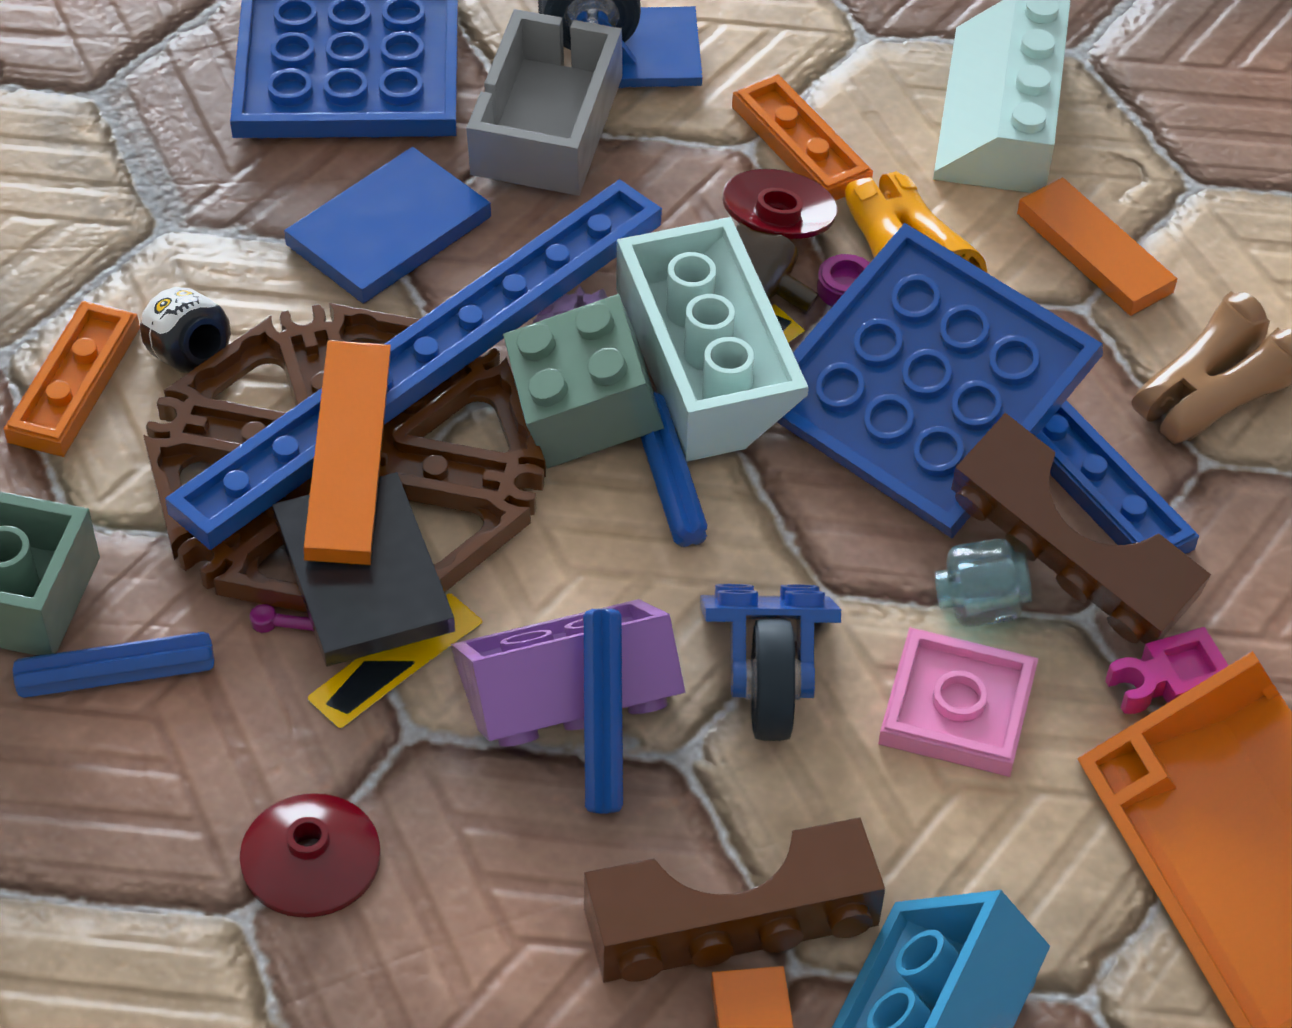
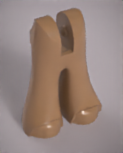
(1197, 377)

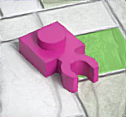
(1166, 669)

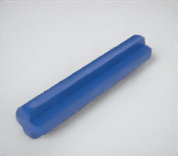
(674, 481)
(113, 664)
(603, 710)

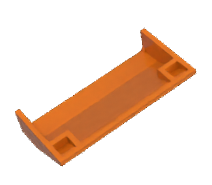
(1210, 822)

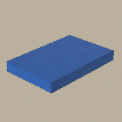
(387, 224)

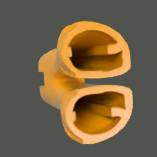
(896, 201)

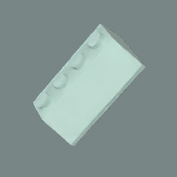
(1004, 96)
(708, 335)

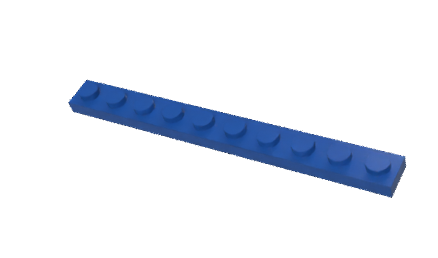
(420, 358)

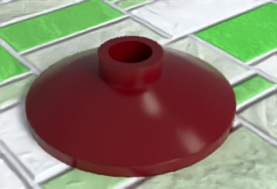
(779, 203)
(314, 877)

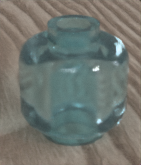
(984, 583)

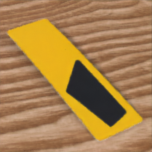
(377, 674)

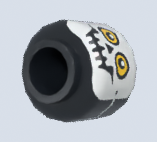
(184, 328)

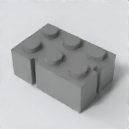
(541, 117)

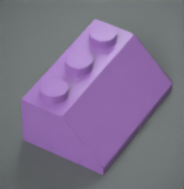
(537, 672)

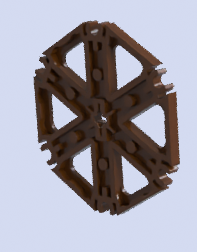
(429, 469)

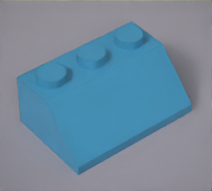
(947, 966)

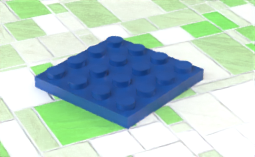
(346, 69)
(924, 367)

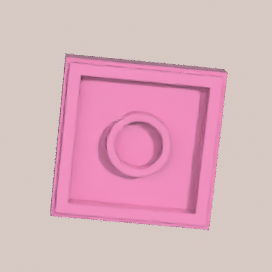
(958, 701)

